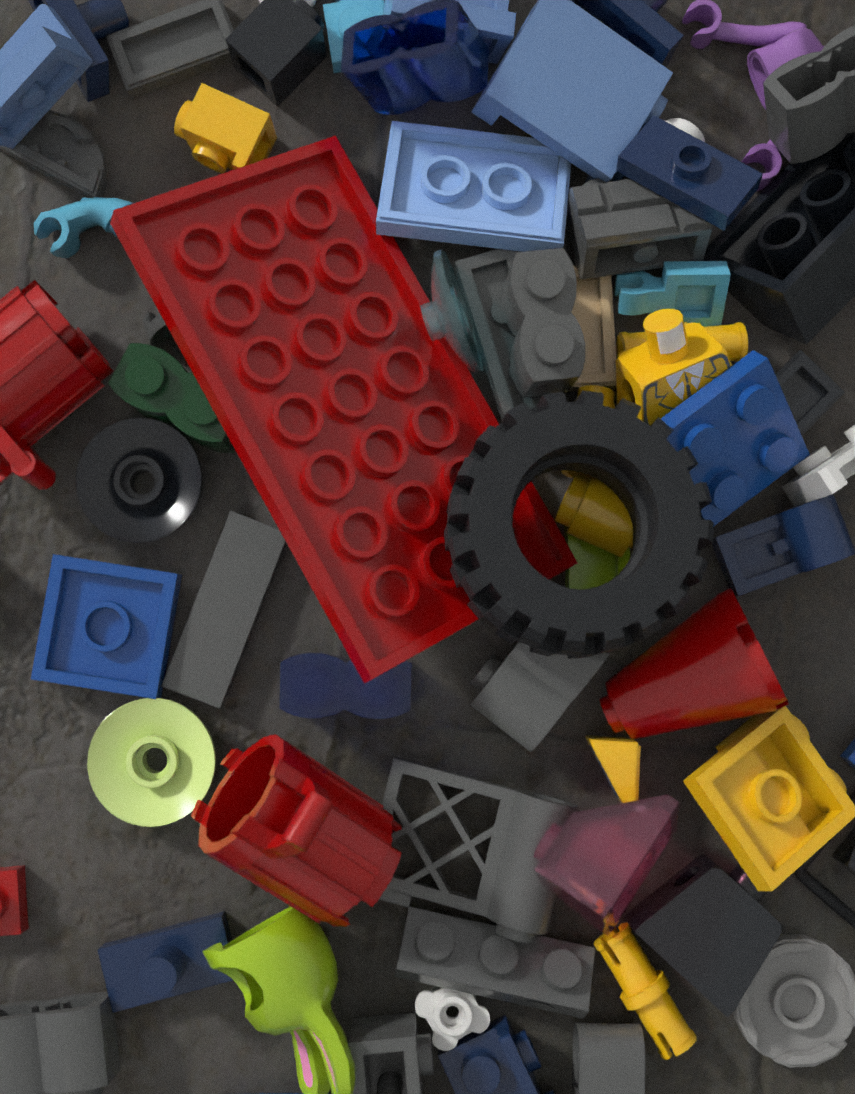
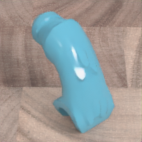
(75, 219)

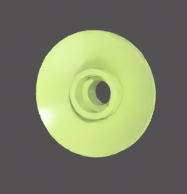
(121, 770)

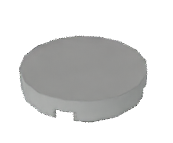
(799, 1003)

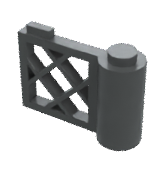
(508, 885)

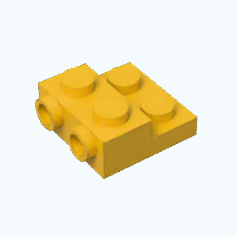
(771, 797)

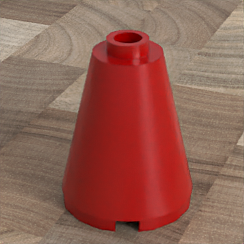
(695, 676)

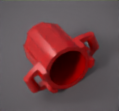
(43, 378)
(298, 831)

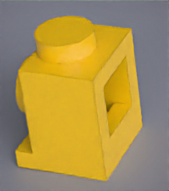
(224, 130)

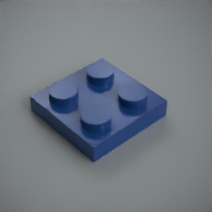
(737, 434)
(106, 626)

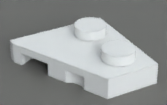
(822, 472)

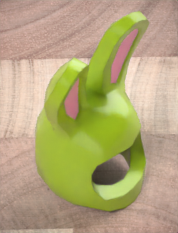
(288, 987)

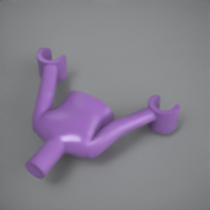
(778, 45)

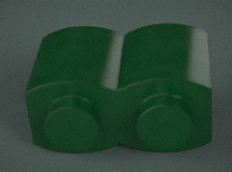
(168, 393)

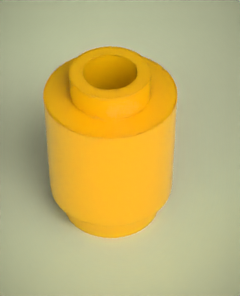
(596, 516)

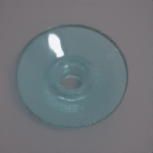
(447, 313)

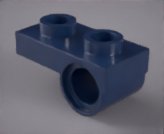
(783, 545)

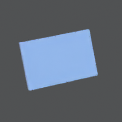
(473, 189)

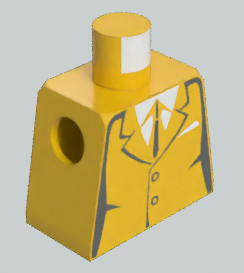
(669, 365)

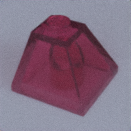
(606, 856)

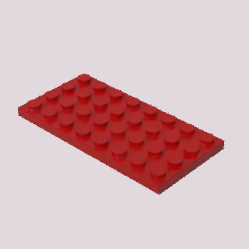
(329, 388)

